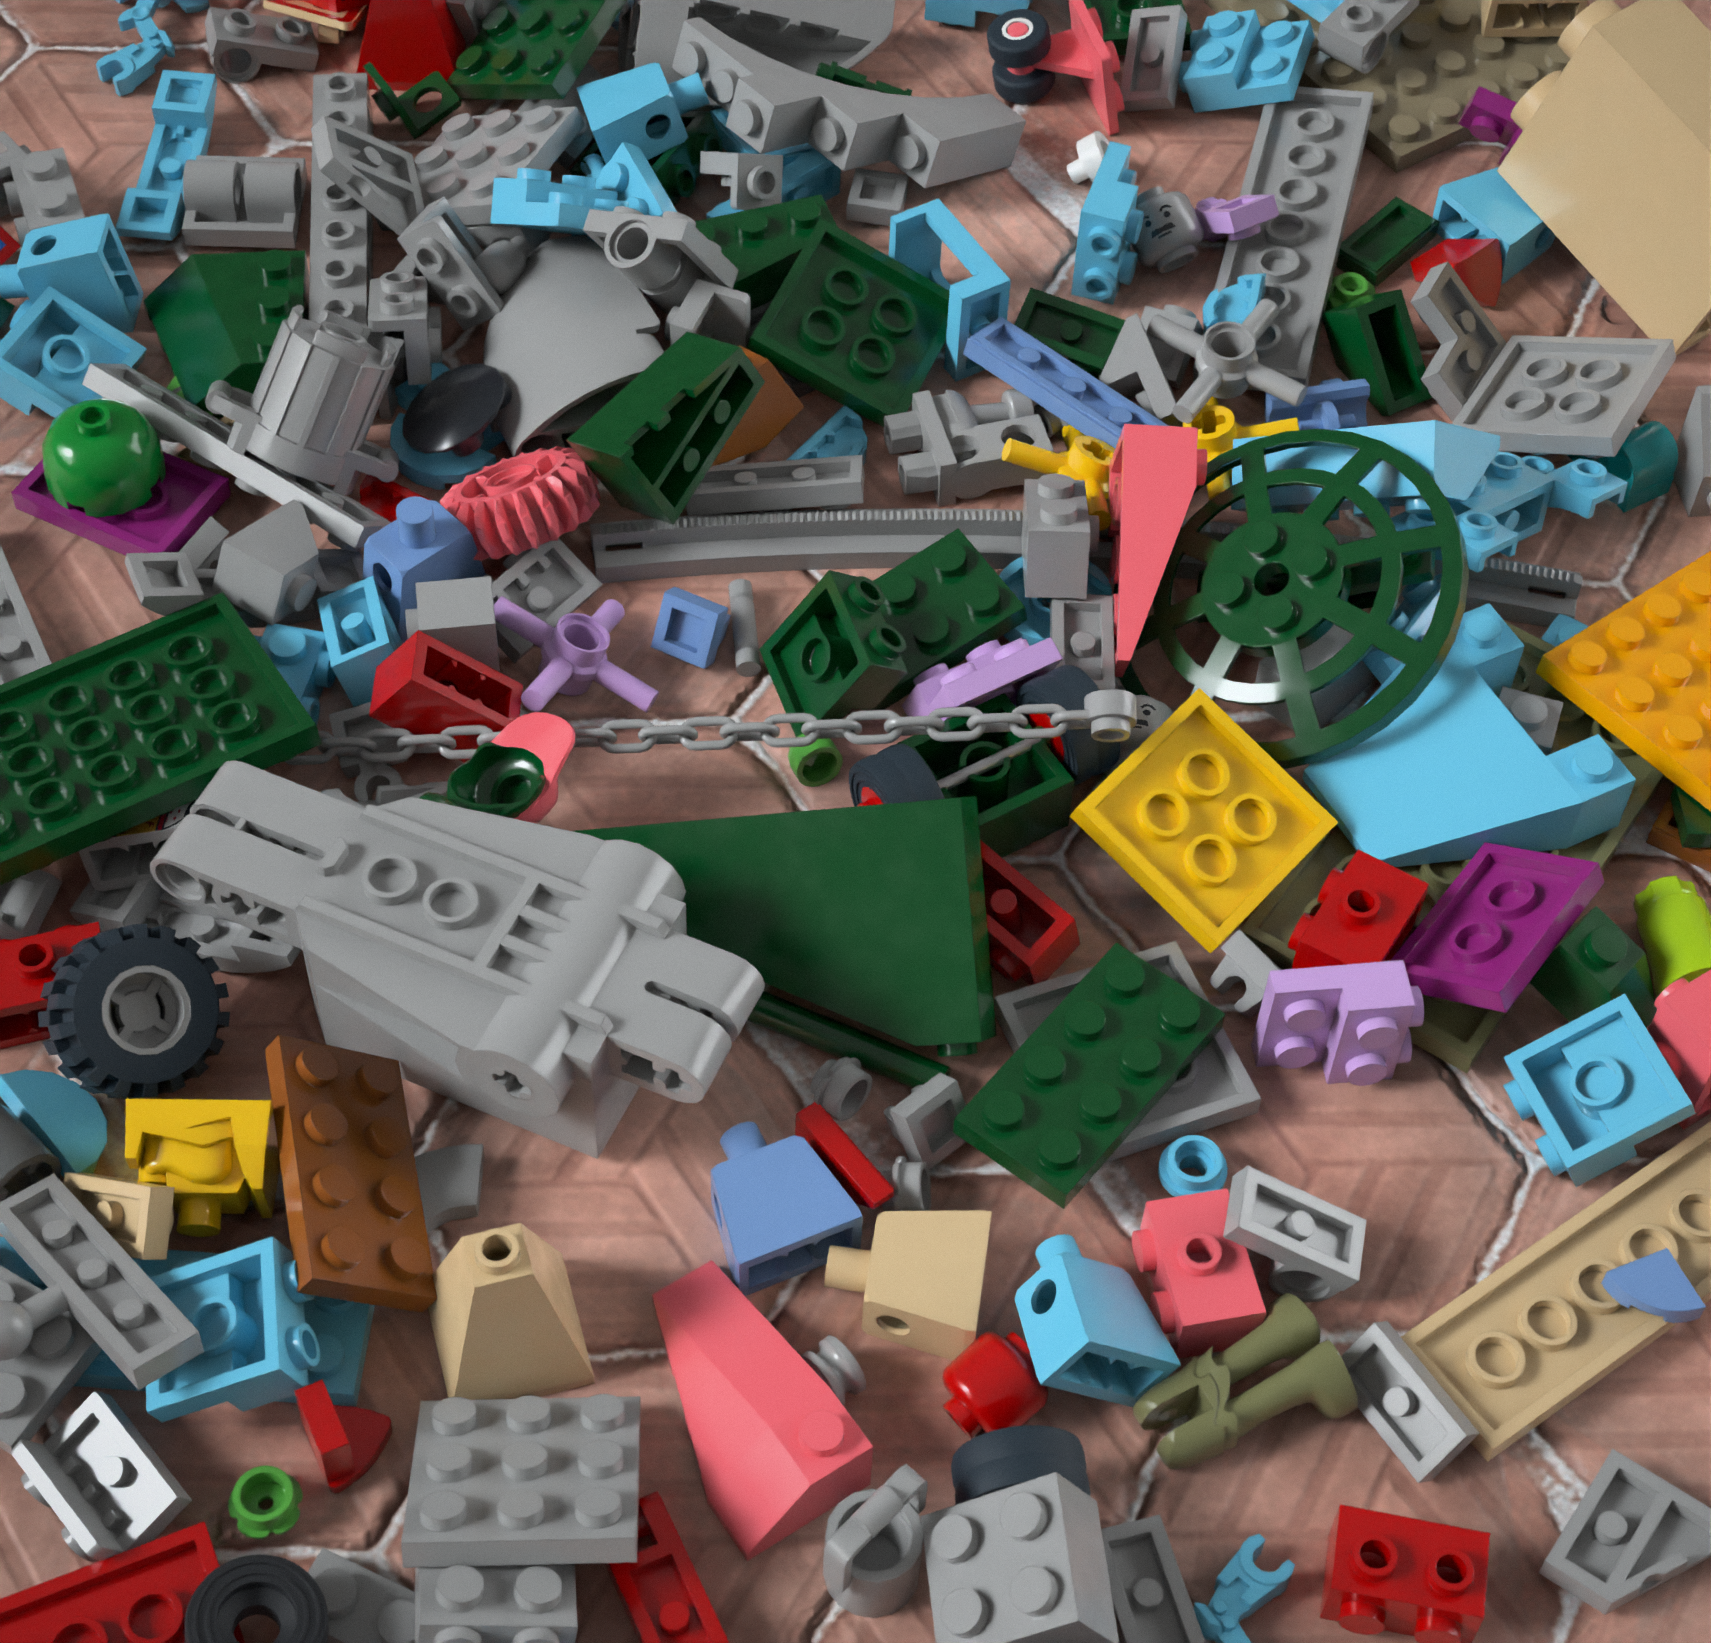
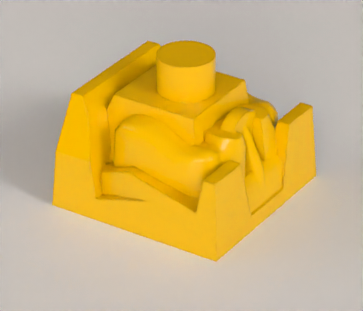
(209, 1152)

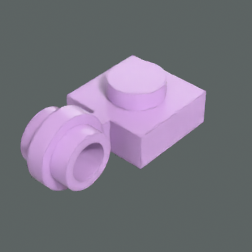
(1236, 217)

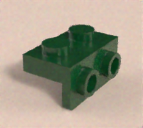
(1070, 329)

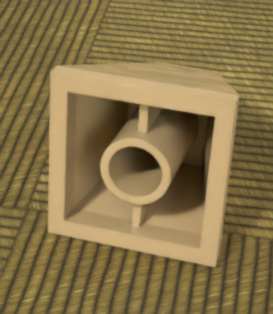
(507, 1318)

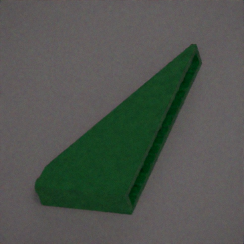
(848, 909)

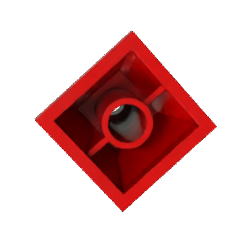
(409, 41)

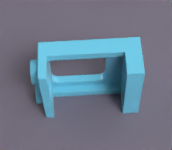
(973, 302)

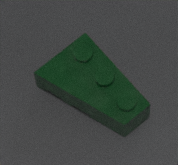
(765, 242)
(669, 425)

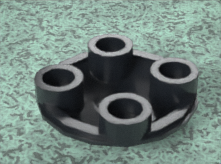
(455, 410)

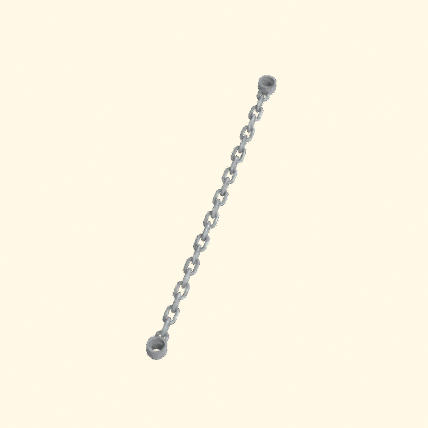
(1105, 712)

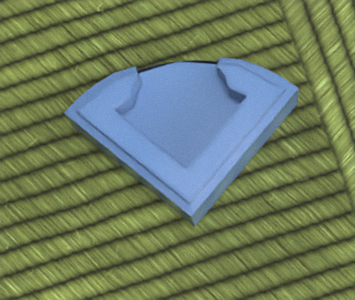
(1655, 1287)

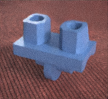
(1325, 406)

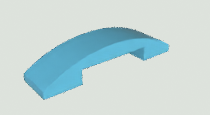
(181, 132)

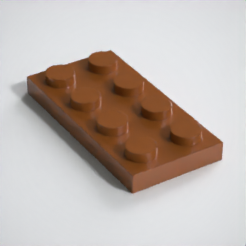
(349, 1175)

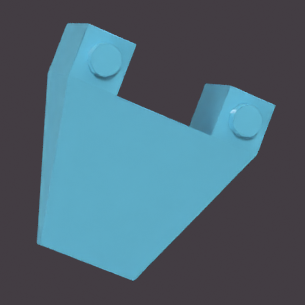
(1466, 769)

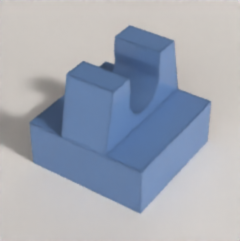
(690, 627)

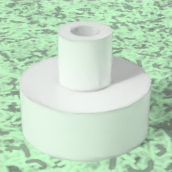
(1091, 152)

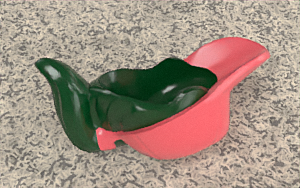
(514, 771)

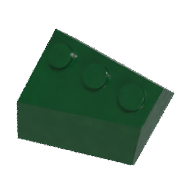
(223, 316)

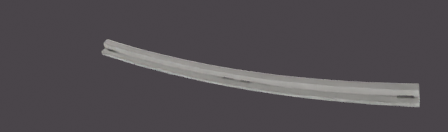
(892, 536)

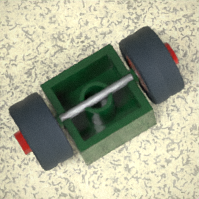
(1017, 781)

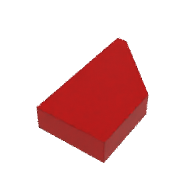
(843, 1157)

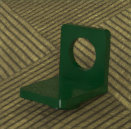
(405, 105)

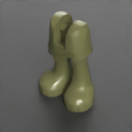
(1204, 1385)

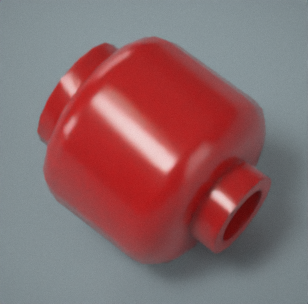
(993, 1385)

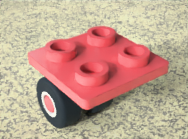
(1030, 56)

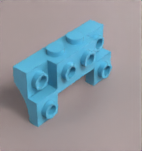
(1514, 501)

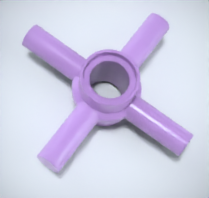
(574, 654)

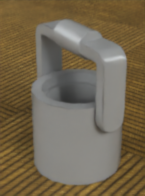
(876, 1546)

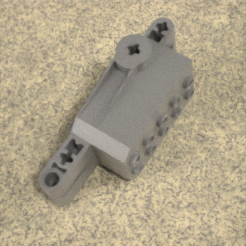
(473, 947)

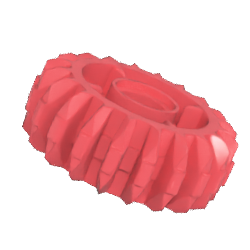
(524, 501)

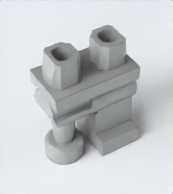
(962, 444)

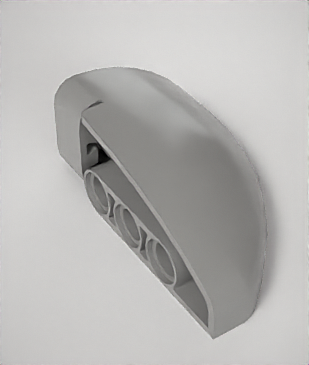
(784, 30)
(566, 342)

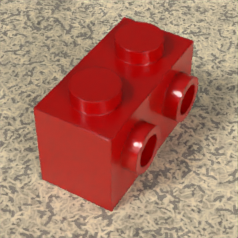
(1025, 927)
(1405, 1576)

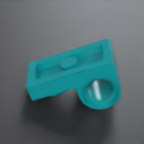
(1645, 462)

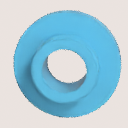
(1196, 1153)

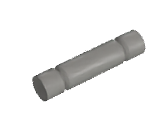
(744, 628)

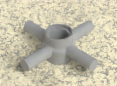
(1226, 360)

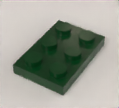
(945, 607)

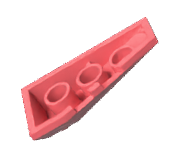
(1148, 499)
(760, 1419)

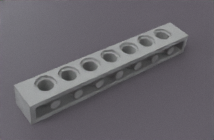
(339, 224)

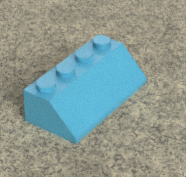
(1446, 451)

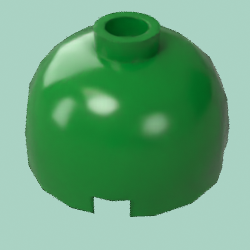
(102, 457)

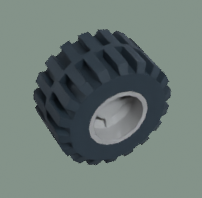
(134, 1012)

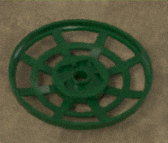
(1314, 594)

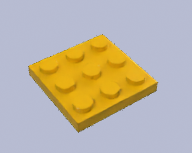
(1204, 820)

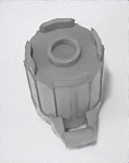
(314, 402)

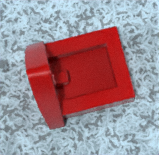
(1475, 262)
(342, 1437)

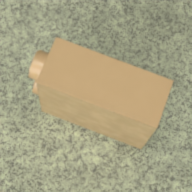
(1624, 160)

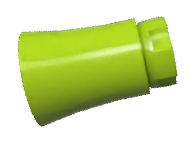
(1674, 930)

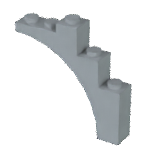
(849, 125)

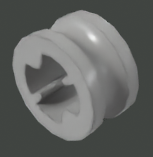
(836, 1367)

